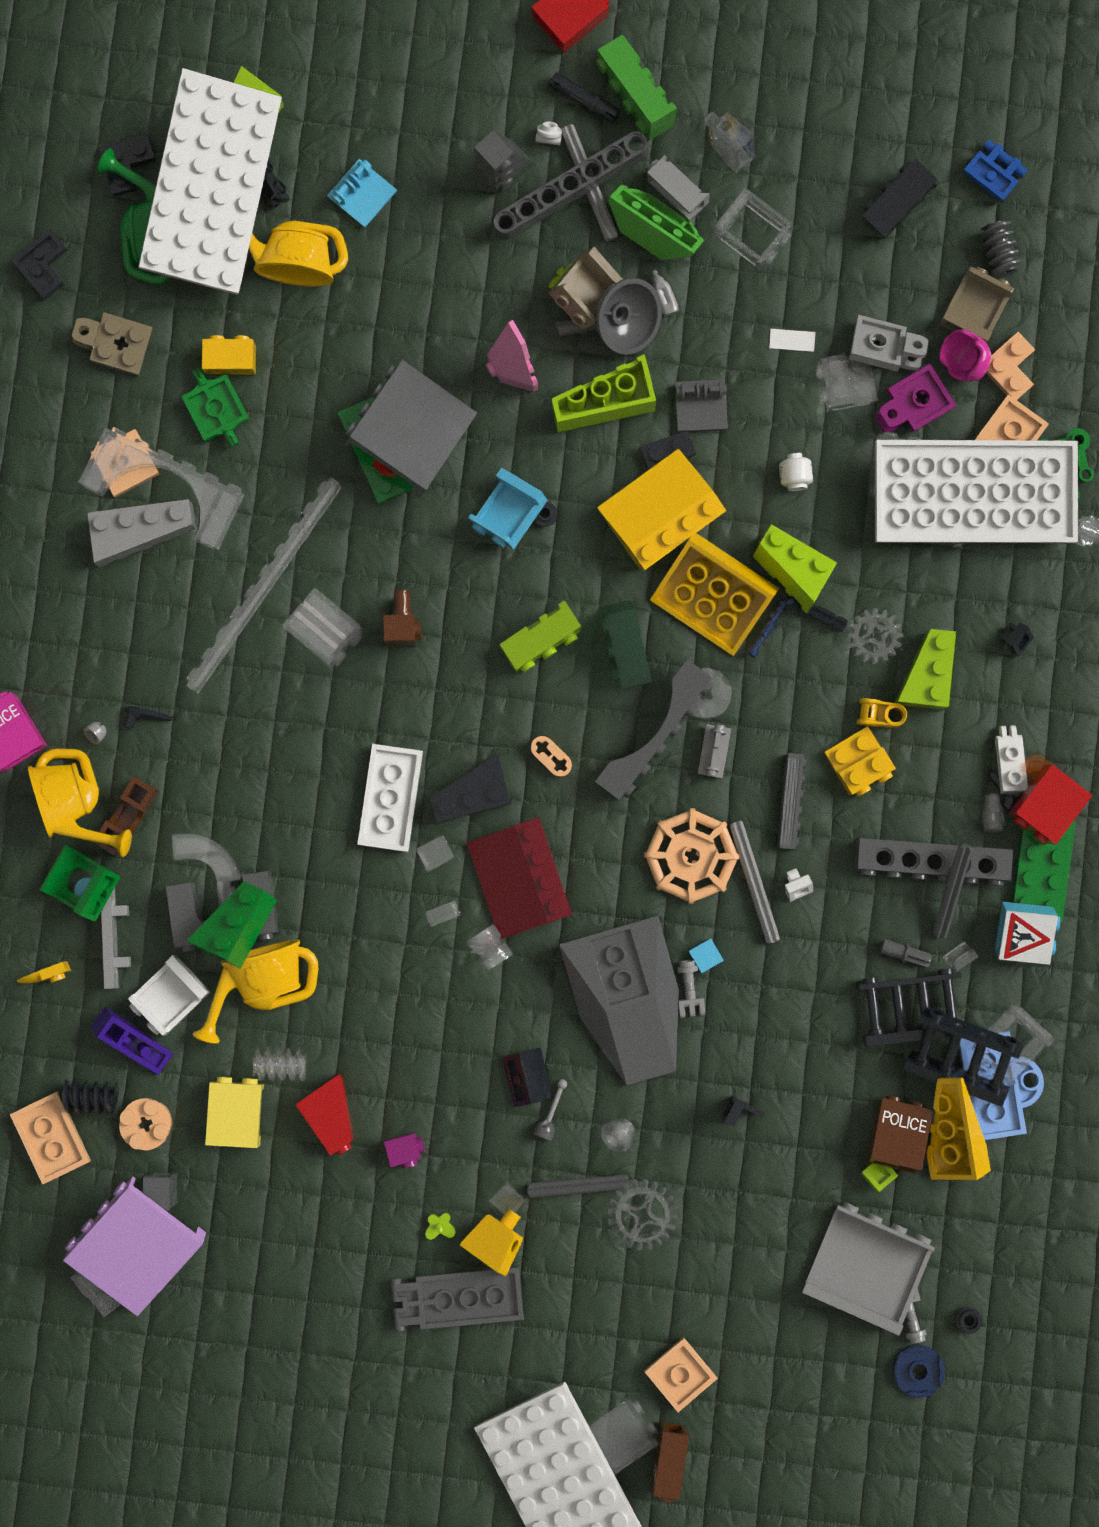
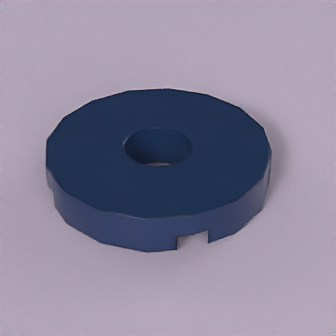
(907, 1360)

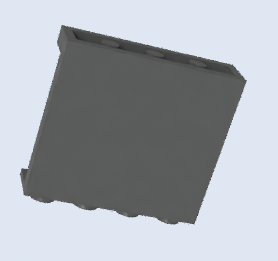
(411, 426)

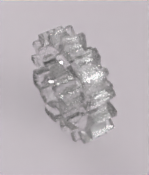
(871, 626)

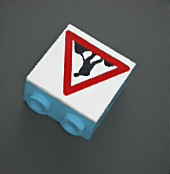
(1026, 933)

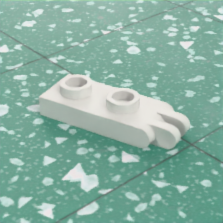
(1011, 761)

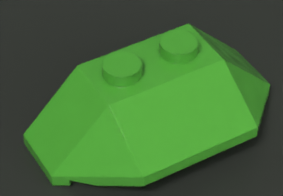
(653, 224)

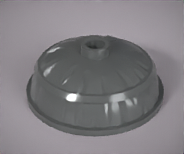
(636, 318)

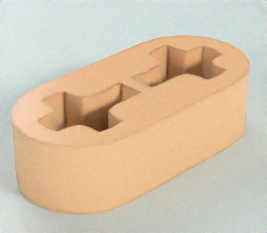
(555, 752)

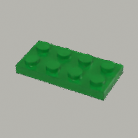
(383, 487)
(1043, 871)

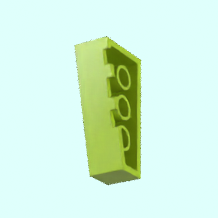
(606, 398)

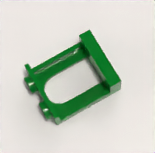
(96, 892)

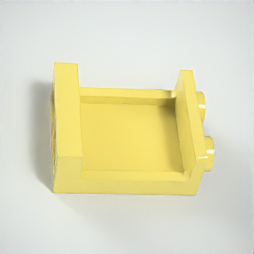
(234, 1113)

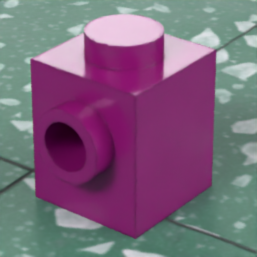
(404, 1150)

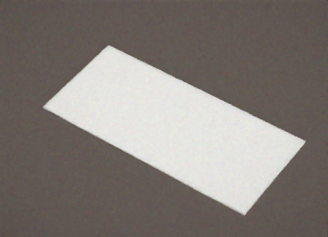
(792, 340)

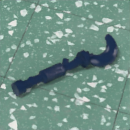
(781, 605)

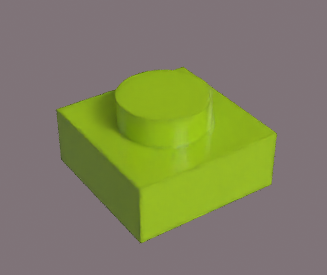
(879, 1176)

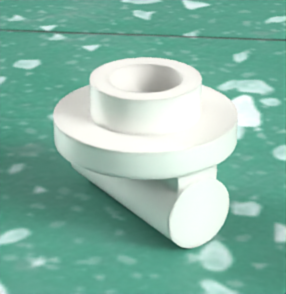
(549, 133)

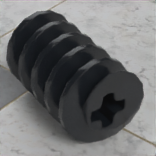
(90, 1098)

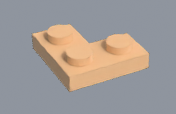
(1004, 368)

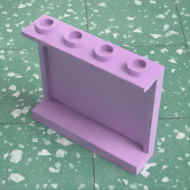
(132, 1248)

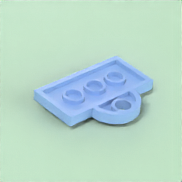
(1009, 1119)

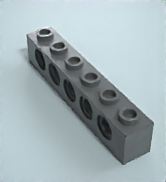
(866, 850)

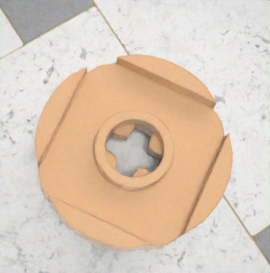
(131, 1118)

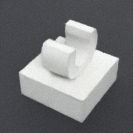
(797, 885)

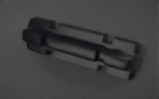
(826, 617)

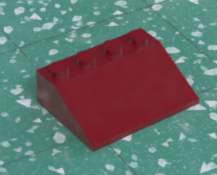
(519, 878)

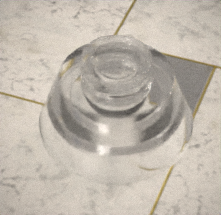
(618, 1134)

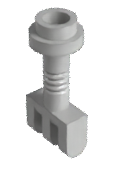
(687, 967)
(915, 1335)

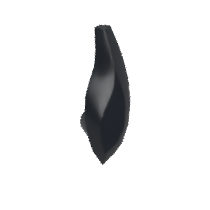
(134, 712)

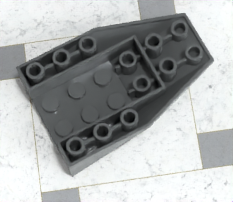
(627, 997)

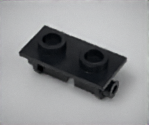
(273, 189)

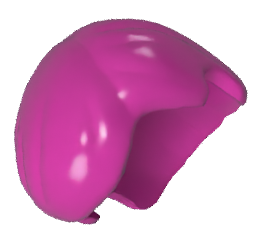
(965, 355)

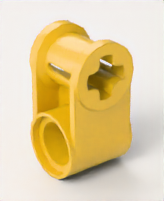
(879, 713)

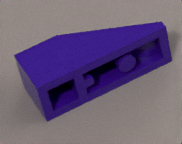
(130, 1040)

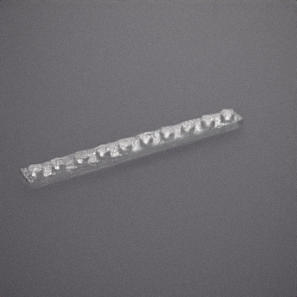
(269, 576)

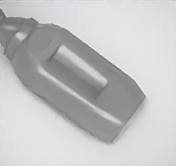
(666, 295)

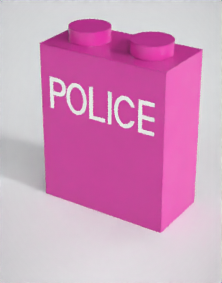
(17, 733)

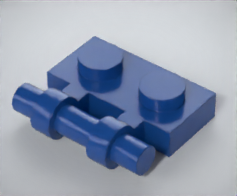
(990, 175)

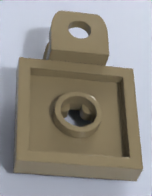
(102, 338)

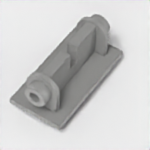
(714, 750)

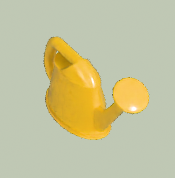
(299, 254)
(67, 797)
(261, 980)

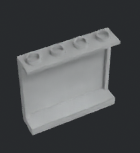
(868, 1268)

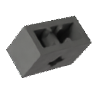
(161, 1188)

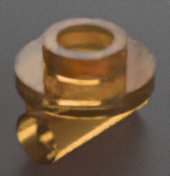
(1034, 764)

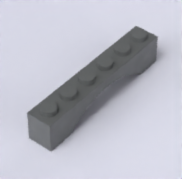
(622, 772)

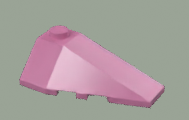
(510, 360)

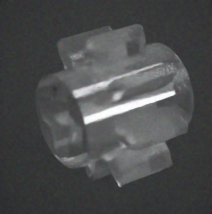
(1088, 531)

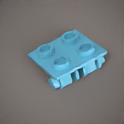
(362, 192)

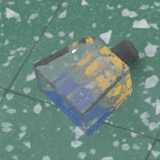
(731, 140)

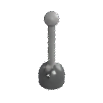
(545, 1128)

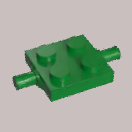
(215, 407)

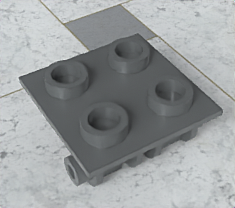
(701, 405)

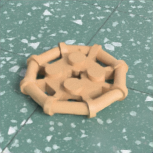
(678, 862)

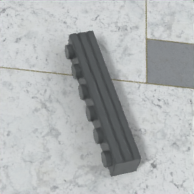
(791, 801)

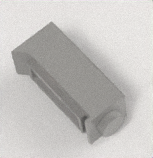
(676, 188)

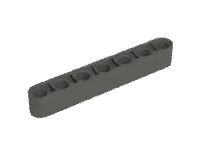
(576, 174)

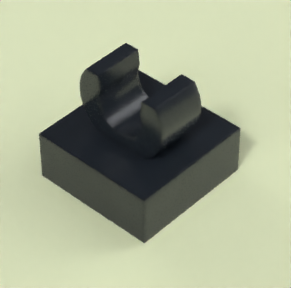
(1018, 639)

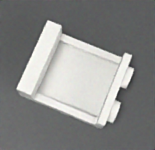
(168, 996)

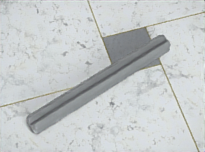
(595, 195)
(754, 882)

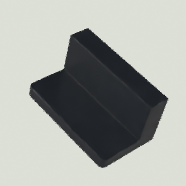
(527, 1077)
(735, 1108)

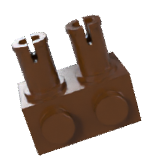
(401, 627)

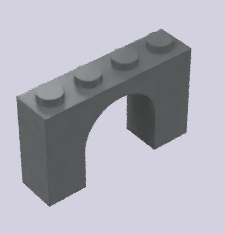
(186, 917)

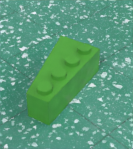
(636, 88)

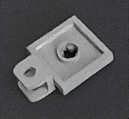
(894, 348)

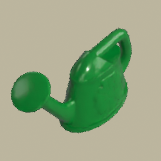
(134, 220)

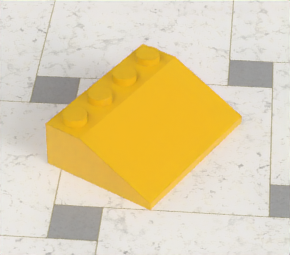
(661, 509)
(714, 594)

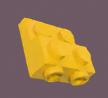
(860, 762)

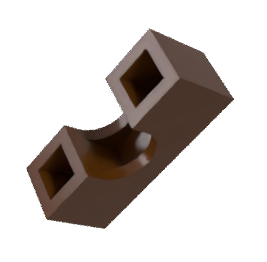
(133, 807)

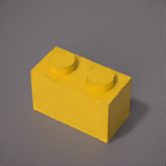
(228, 356)

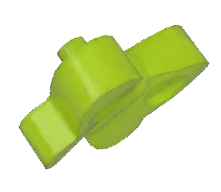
(439, 1225)

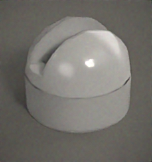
(95, 732)

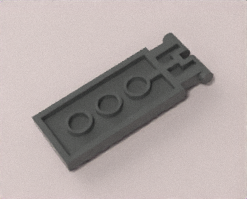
(458, 1299)

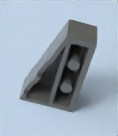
(499, 161)

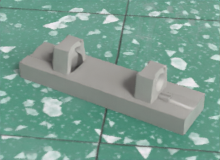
(111, 961)

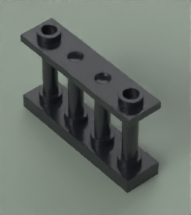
(902, 1031)
(977, 1086)

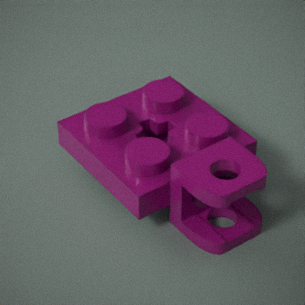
(903, 404)

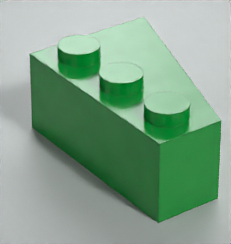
(235, 925)

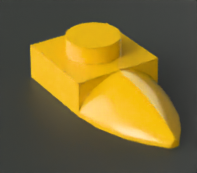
(54, 973)

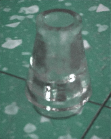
(993, 815)

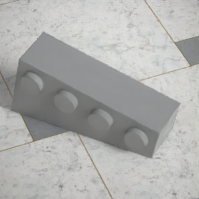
(137, 528)

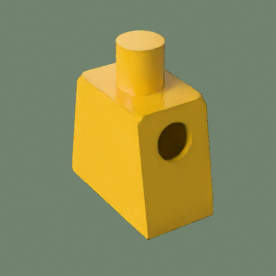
(495, 1241)

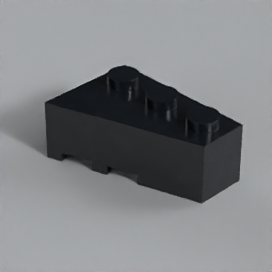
(900, 197)
(473, 793)

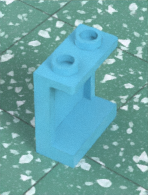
(508, 510)

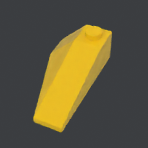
(956, 1140)

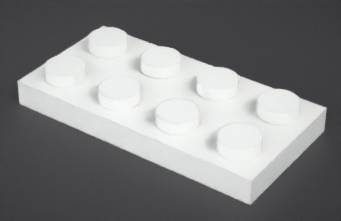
(390, 797)

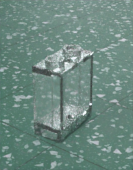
(744, 200)

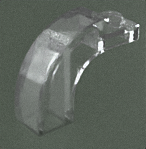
(212, 853)

